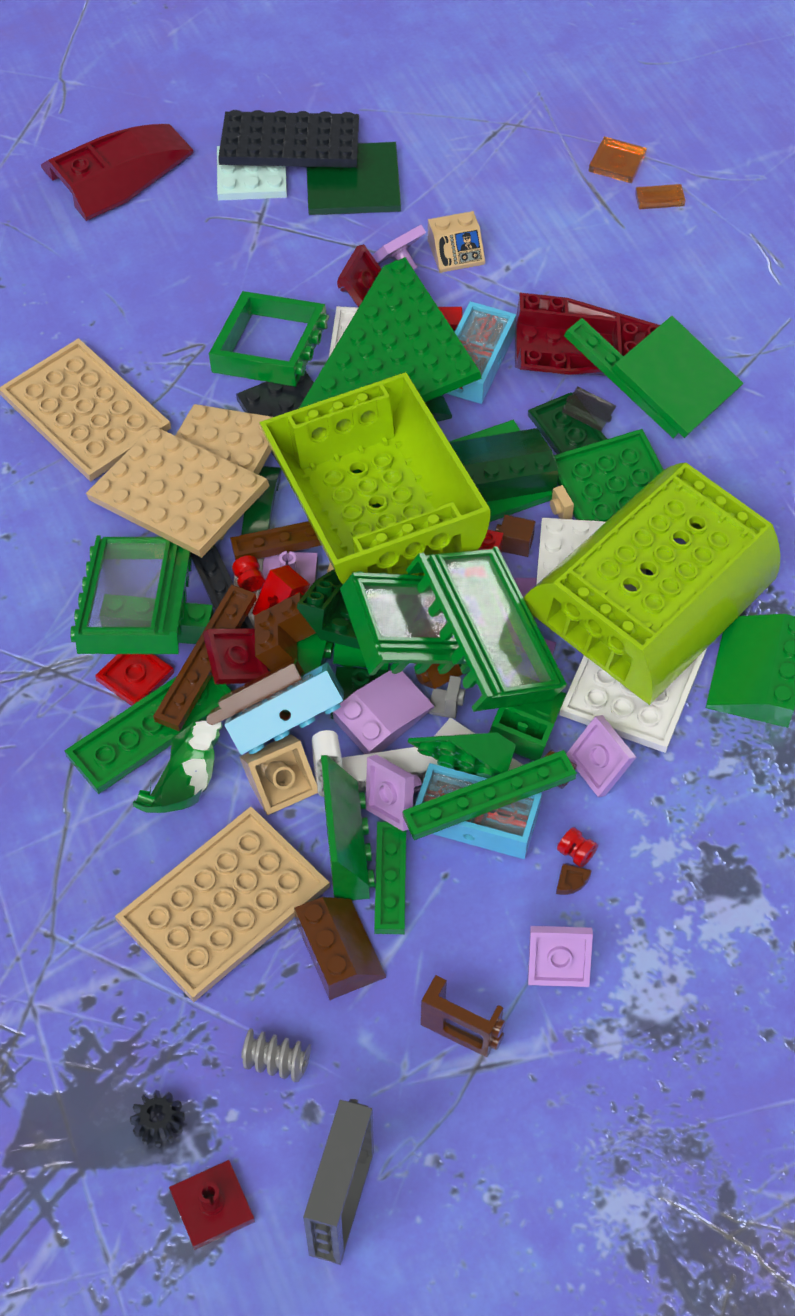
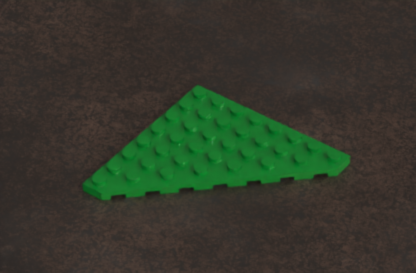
(394, 334)

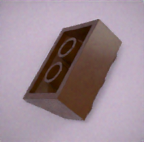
(338, 945)

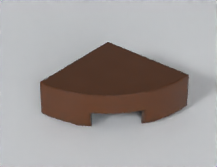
(572, 879)

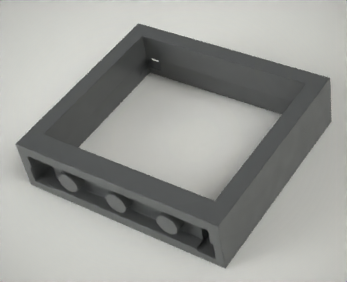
(339, 1181)

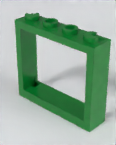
(227, 362)

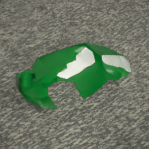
(179, 783)

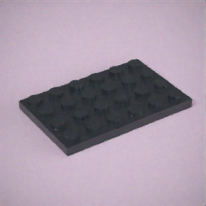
(289, 139)

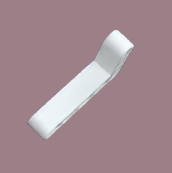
(327, 743)

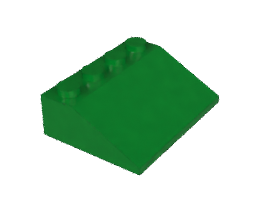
(756, 669)
(346, 833)

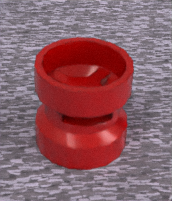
(248, 573)
(577, 847)

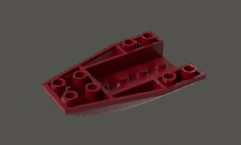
(117, 166)
(544, 321)

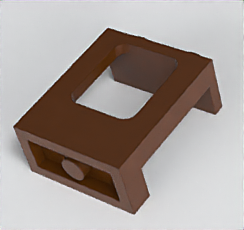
(437, 1009)

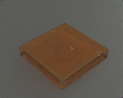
(617, 159)

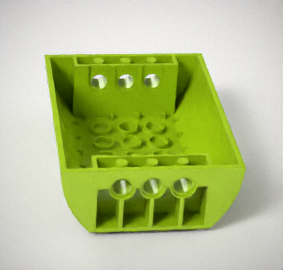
(405, 467)

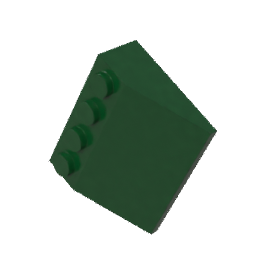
(509, 464)

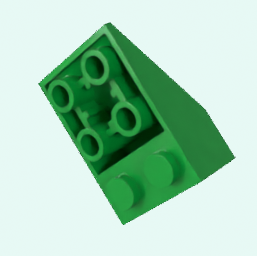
(528, 725)
(470, 753)

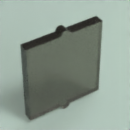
(589, 408)

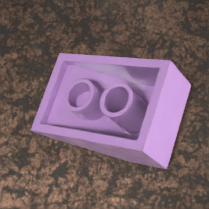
(382, 711)

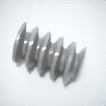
(274, 1056)

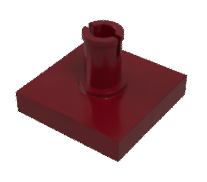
(359, 274)
(233, 655)
(211, 1204)

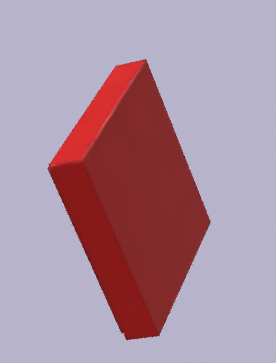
(134, 675)

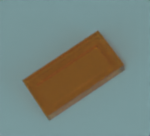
(660, 196)

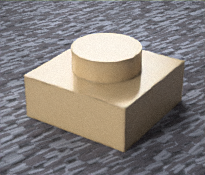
(561, 503)

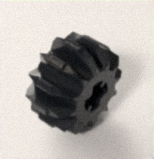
(161, 1129)

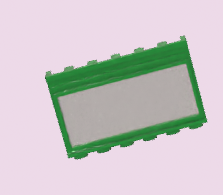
(132, 597)
(395, 623)
(490, 627)

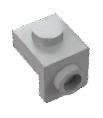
(447, 701)

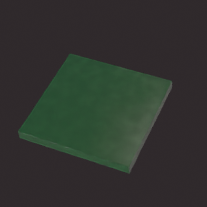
(362, 189)

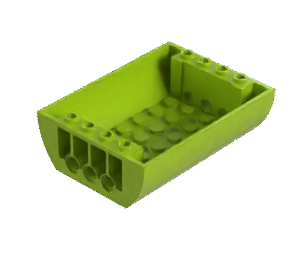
(689, 601)

